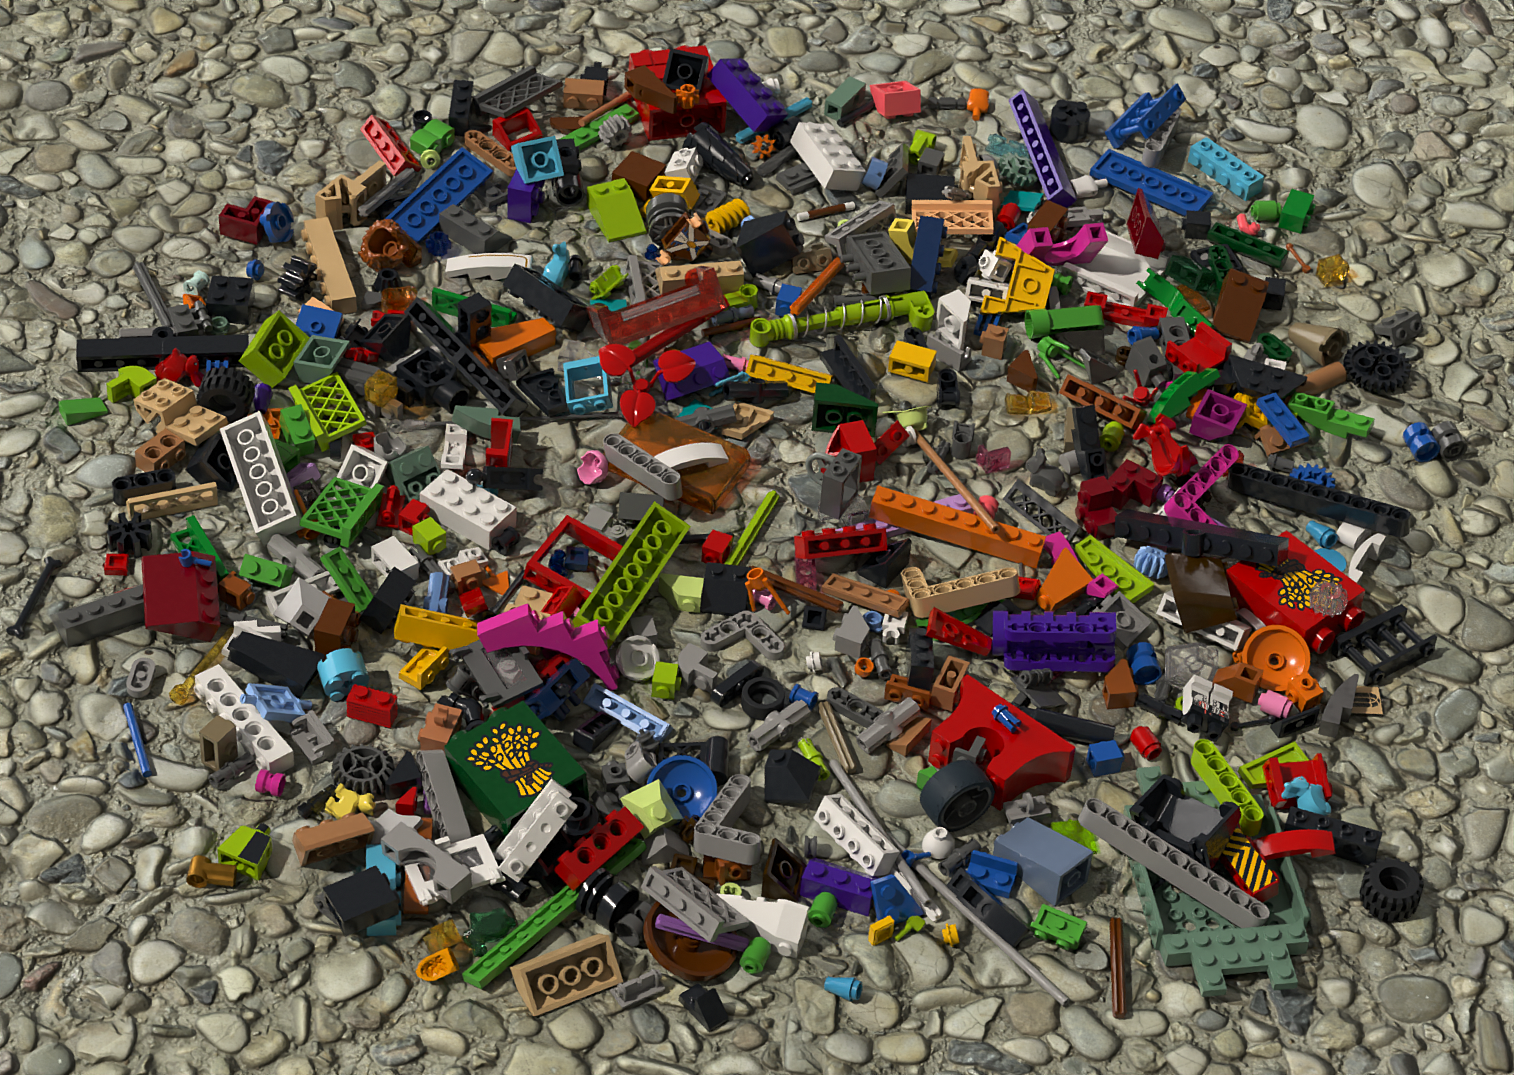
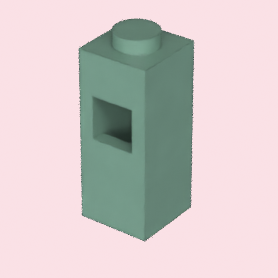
(845, 98)

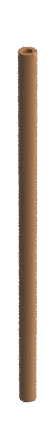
(964, 492)

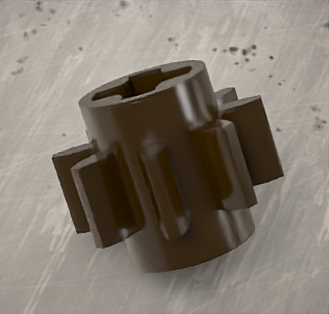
(687, 828)

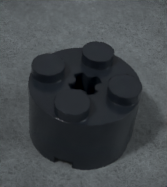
(1069, 121)

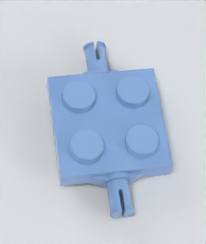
(275, 702)

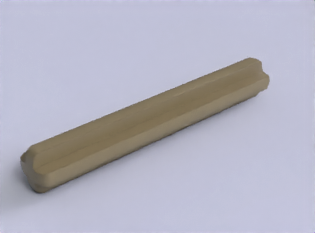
(837, 737)

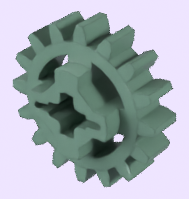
(1018, 169)

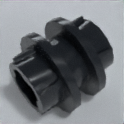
(580, 821)

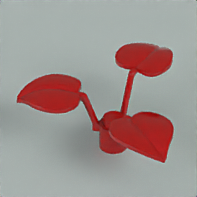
(638, 403)

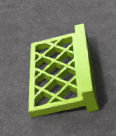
(315, 421)

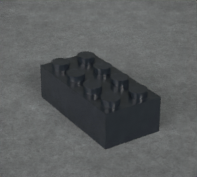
(547, 297)

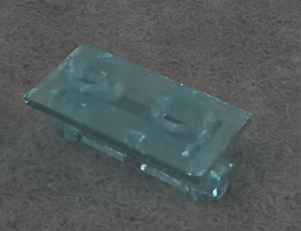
(999, 146)

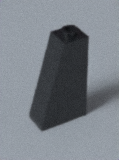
(275, 661)

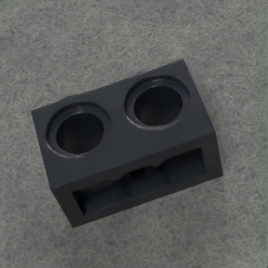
(474, 318)

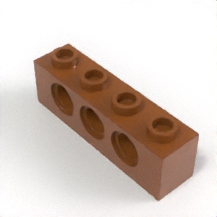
(1104, 402)

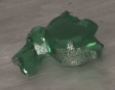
(487, 928)

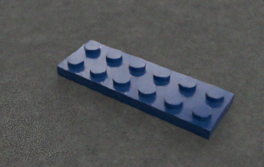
(1156, 184)
(447, 186)

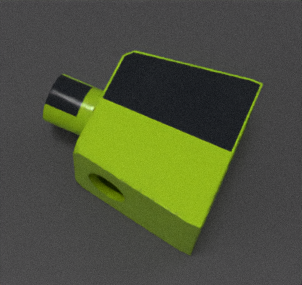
(248, 850)

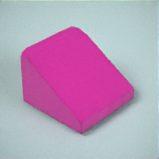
(1101, 586)

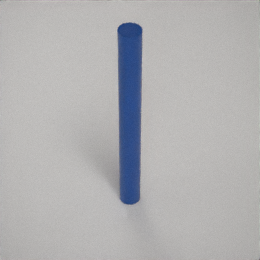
(137, 740)

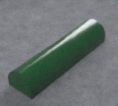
(1248, 245)

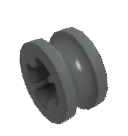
(810, 846)

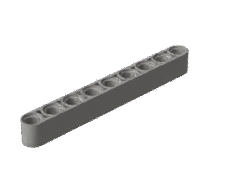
(1172, 865)

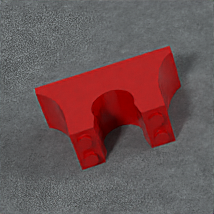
(1017, 759)

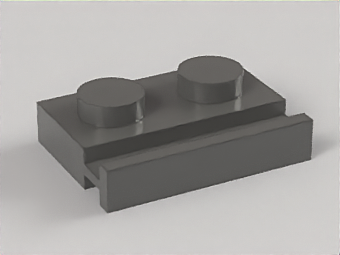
(797, 178)

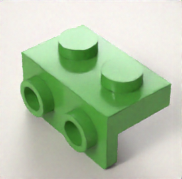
(1058, 927)

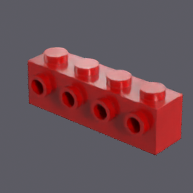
(837, 543)

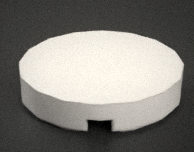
(637, 658)

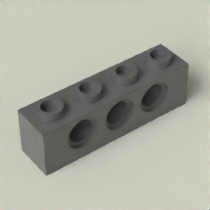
(1178, 332)

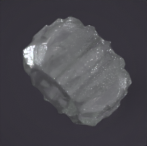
(1328, 598)

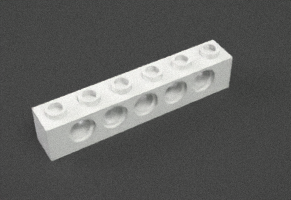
(252, 731)

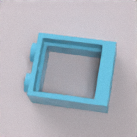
(575, 371)

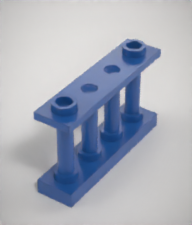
(1145, 115)

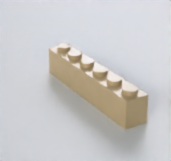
(330, 265)

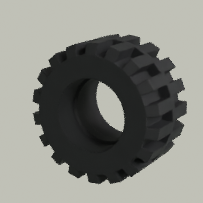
(226, 393)
(1392, 875)

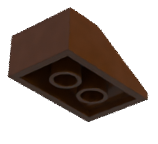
(1239, 305)

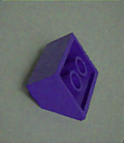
(708, 371)
(847, 885)

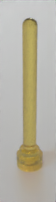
(181, 692)

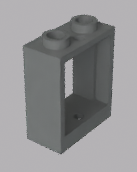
(840, 484)

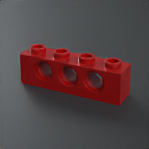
(574, 871)

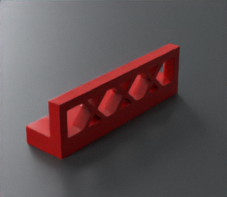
(389, 145)

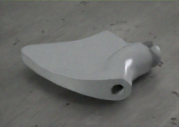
(389, 820)

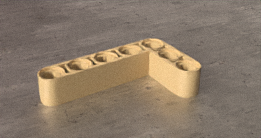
(960, 592)

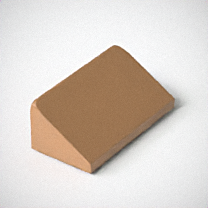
(910, 736)

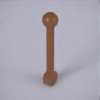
(1306, 268)

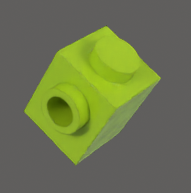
(429, 536)
(665, 680)

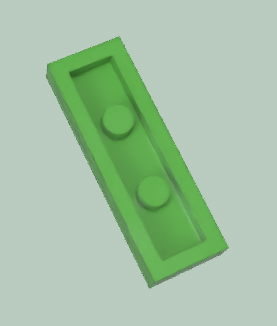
(347, 578)

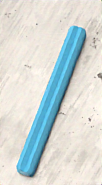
(793, 110)

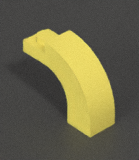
(904, 234)

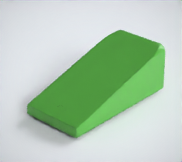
(81, 409)

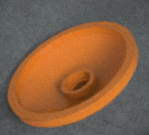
(1280, 644)

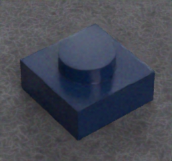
(576, 558)

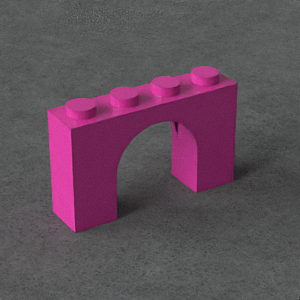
(1077, 250)

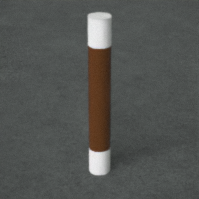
(825, 211)

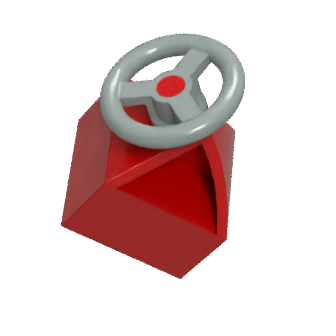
(852, 437)

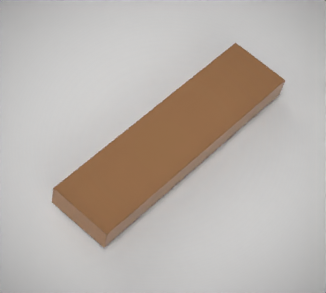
(865, 595)

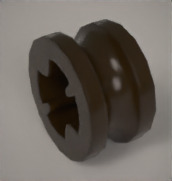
(1122, 355)

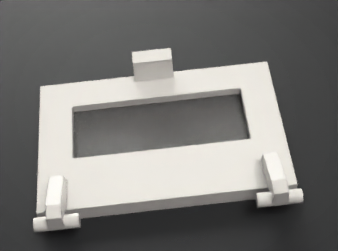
(471, 852)

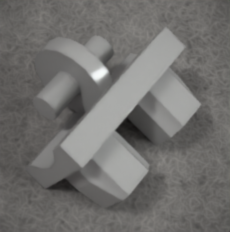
(1026, 807)

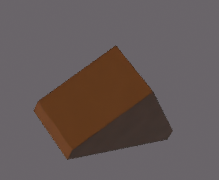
(1022, 372)

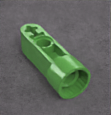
(1043, 322)

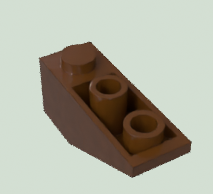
(650, 89)

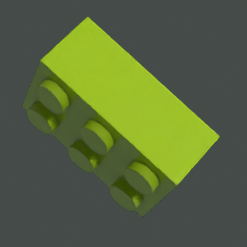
(274, 349)

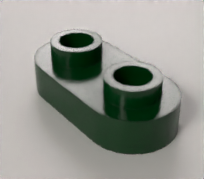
(1275, 347)

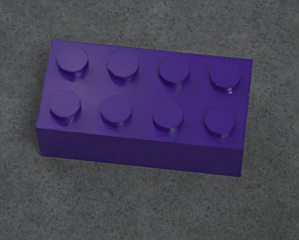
(747, 94)

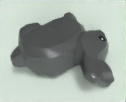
(1044, 475)

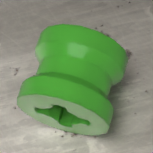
(1062, 282)

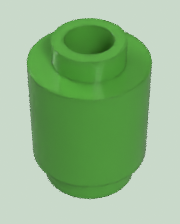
(1266, 210)
(822, 910)
(755, 955)

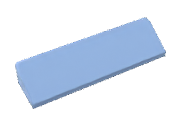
(628, 713)

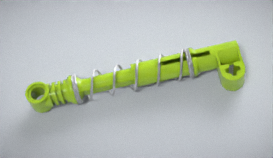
(884, 308)

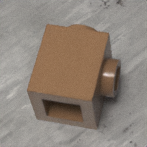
(994, 341)

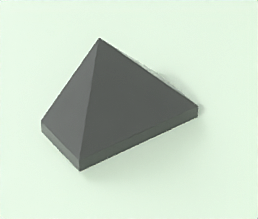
(1097, 367)

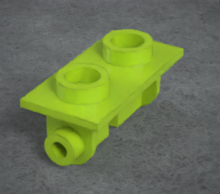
(603, 288)

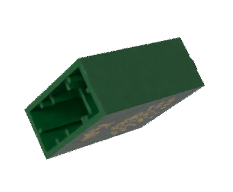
(510, 763)

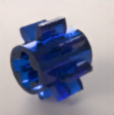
(438, 244)

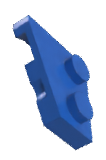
(893, 900)

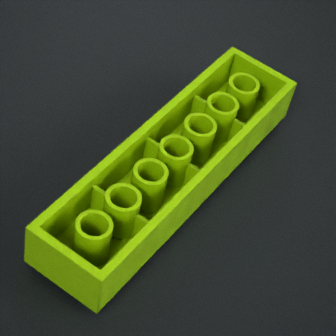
(633, 571)

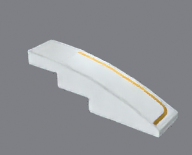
(479, 265)

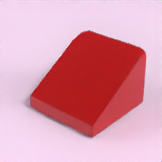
(408, 803)

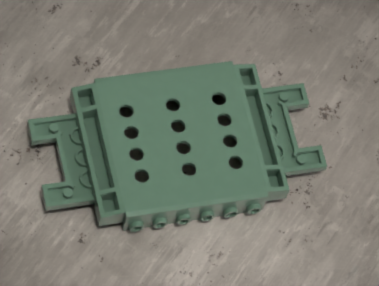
(1228, 947)

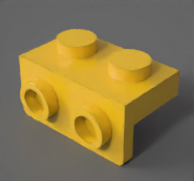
(424, 667)

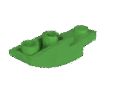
(1326, 417)

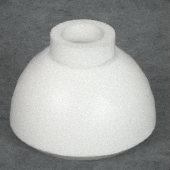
(938, 843)

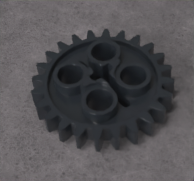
(1387, 374)

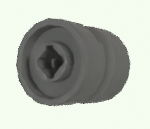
(1450, 441)
(630, 925)

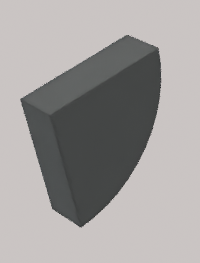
(371, 300)

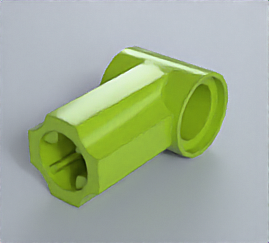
(920, 141)
(745, 296)

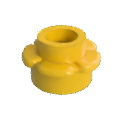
(950, 934)

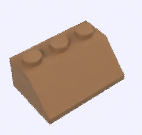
(332, 838)

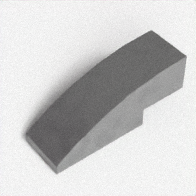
(1339, 707)

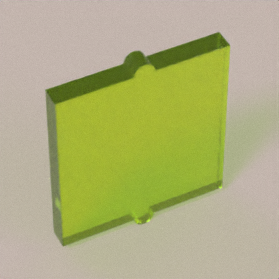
(1076, 832)

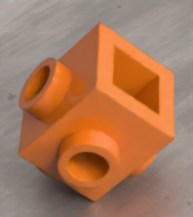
(1304, 692)

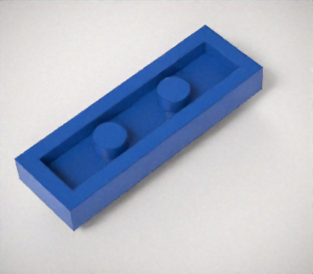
(1283, 420)

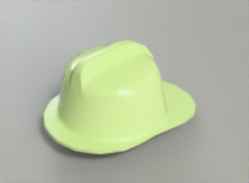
(913, 417)

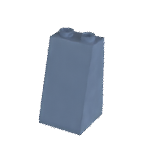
(1045, 859)

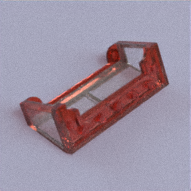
(695, 299)

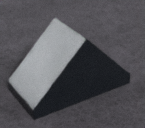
(403, 778)

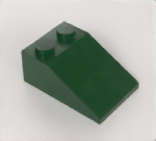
(838, 406)

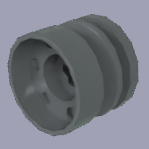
(663, 213)

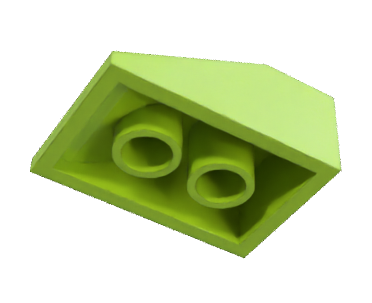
(615, 210)

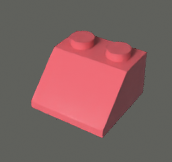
(896, 99)

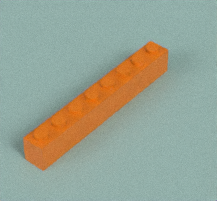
(955, 526)

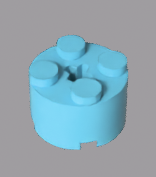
(341, 672)

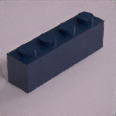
(926, 255)

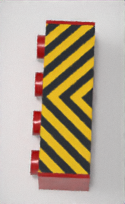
(1249, 867)

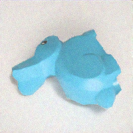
(558, 267)
(1308, 796)

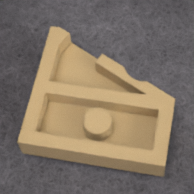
(748, 420)

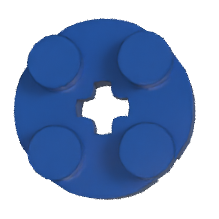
(277, 230)

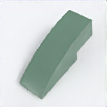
(479, 420)

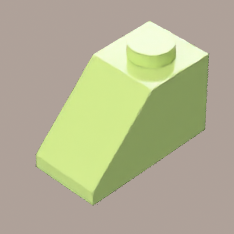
(682, 591)

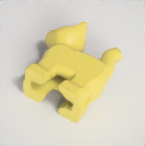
(349, 803)

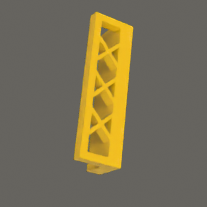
(794, 375)

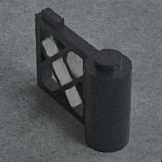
(712, 753)

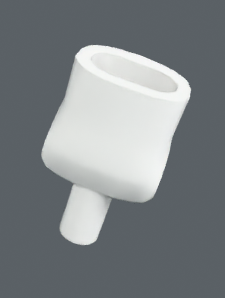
(1086, 186)

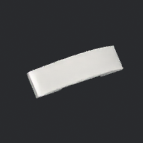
(454, 447)
(693, 454)
(1369, 549)

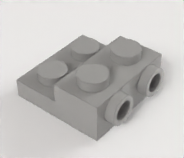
(1129, 618)

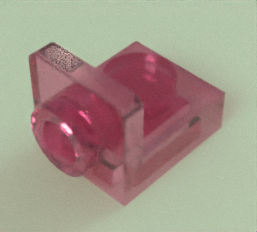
(993, 460)

